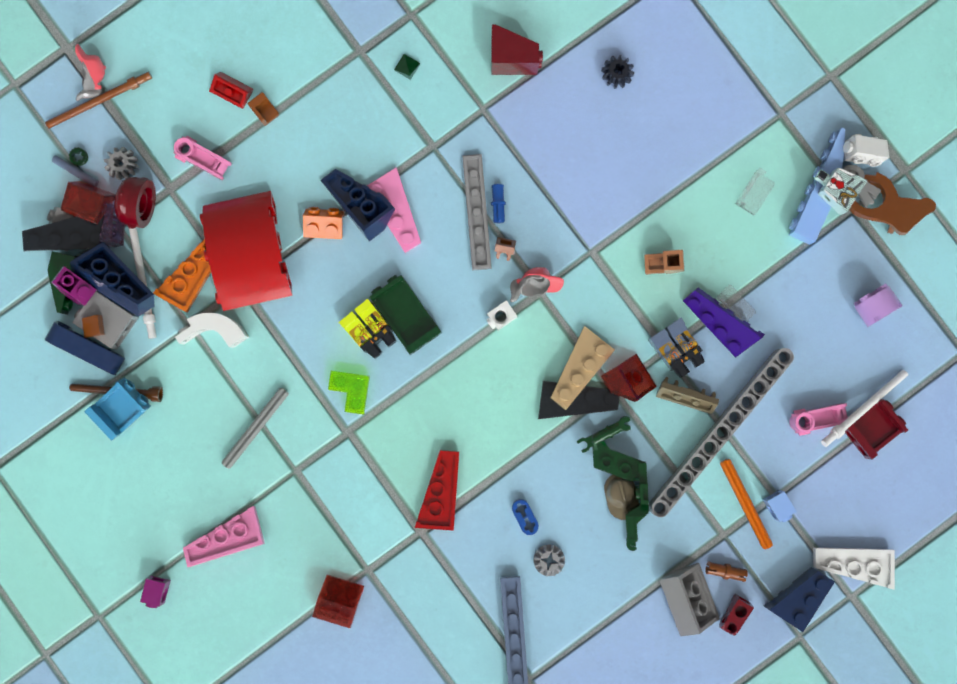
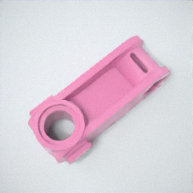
(201, 157)
(818, 418)

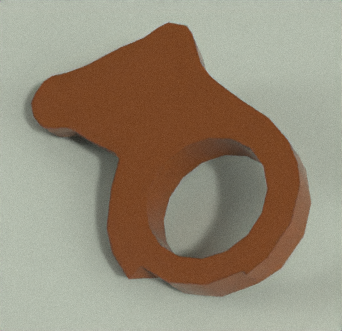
(897, 212)

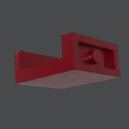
(876, 429)

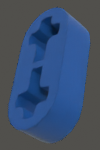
(529, 514)

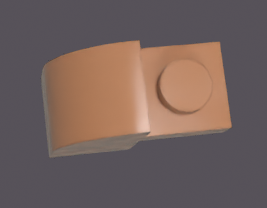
(666, 262)

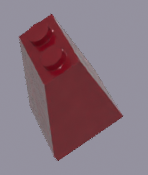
(514, 53)

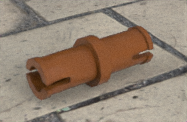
(726, 571)

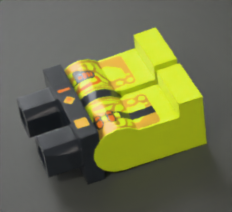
(373, 333)

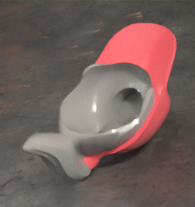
(93, 74)
(535, 282)

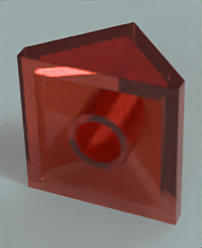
(86, 201)

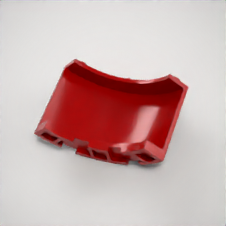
(245, 251)

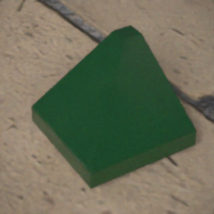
(407, 66)

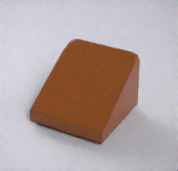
(93, 326)

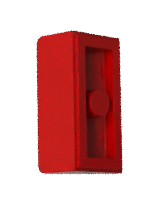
(230, 89)

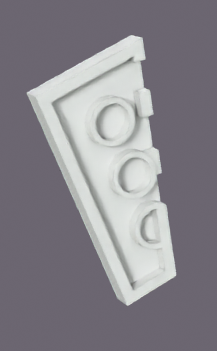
(863, 564)

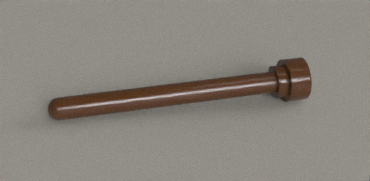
(154, 394)

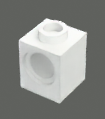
(505, 308)

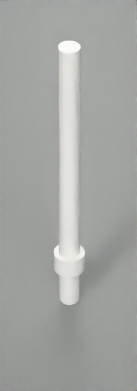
(148, 318)
(839, 430)

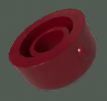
(135, 202)

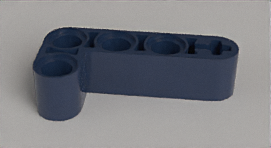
(84, 348)

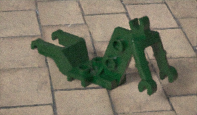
(624, 467)

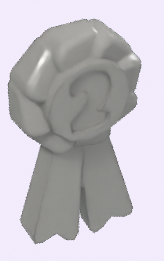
(869, 191)

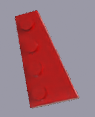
(440, 498)

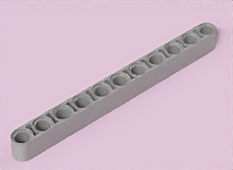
(729, 427)

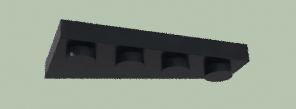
(63, 235)
(588, 401)

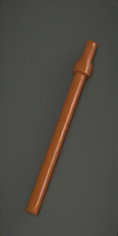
(132, 83)

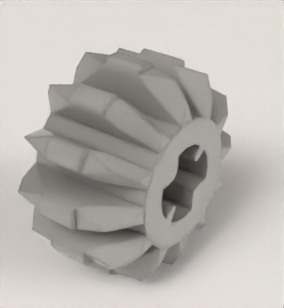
(114, 160)

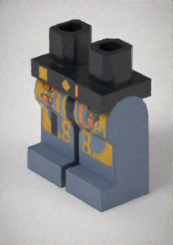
(677, 346)

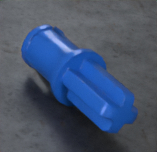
(498, 203)

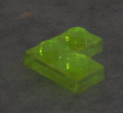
(356, 388)

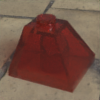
(629, 379)

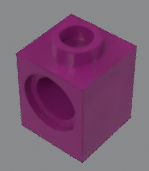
(155, 591)

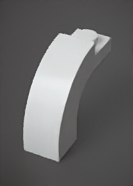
(228, 328)

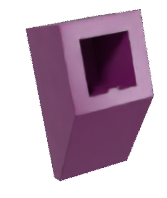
(73, 286)

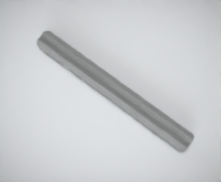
(255, 428)

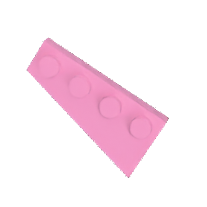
(402, 221)
(232, 537)

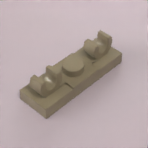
(687, 396)

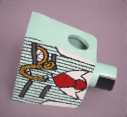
(839, 188)

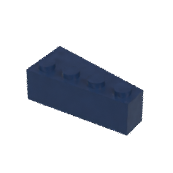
(113, 279)

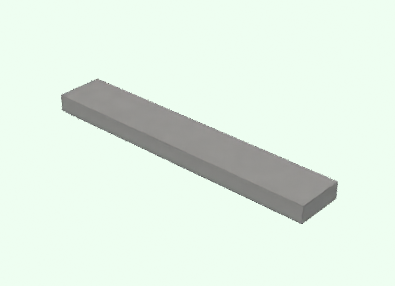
(477, 212)

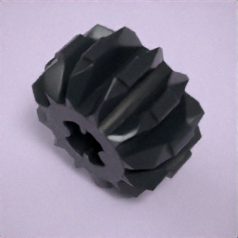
(623, 66)

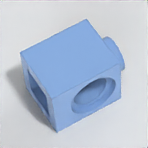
(779, 506)

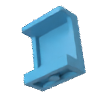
(118, 408)

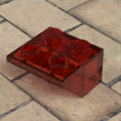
(338, 601)

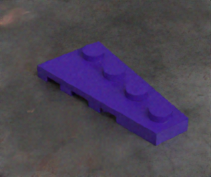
(729, 329)

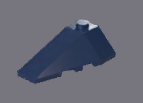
(365, 207)

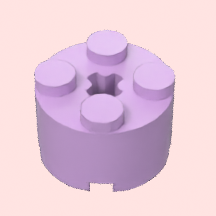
(877, 304)

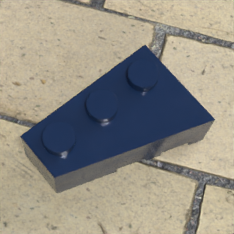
(801, 599)

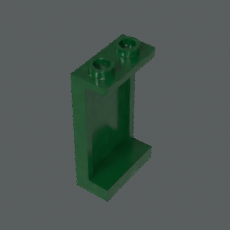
(405, 314)

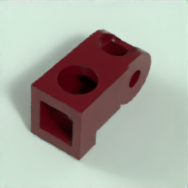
(736, 615)

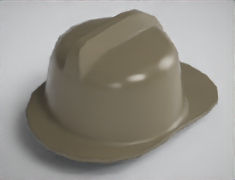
(620, 496)

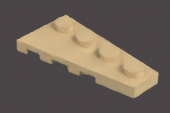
(583, 364)

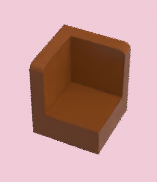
(263, 109)

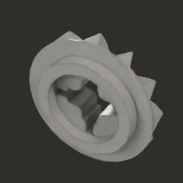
(544, 552)

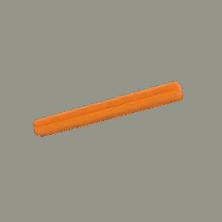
(746, 503)

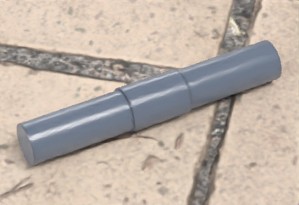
(75, 171)

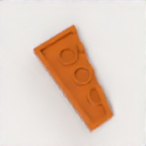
(186, 281)

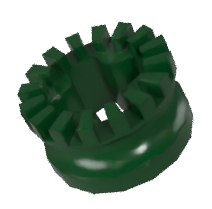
(77, 151)

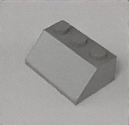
(689, 600)

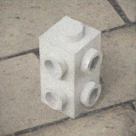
(866, 150)

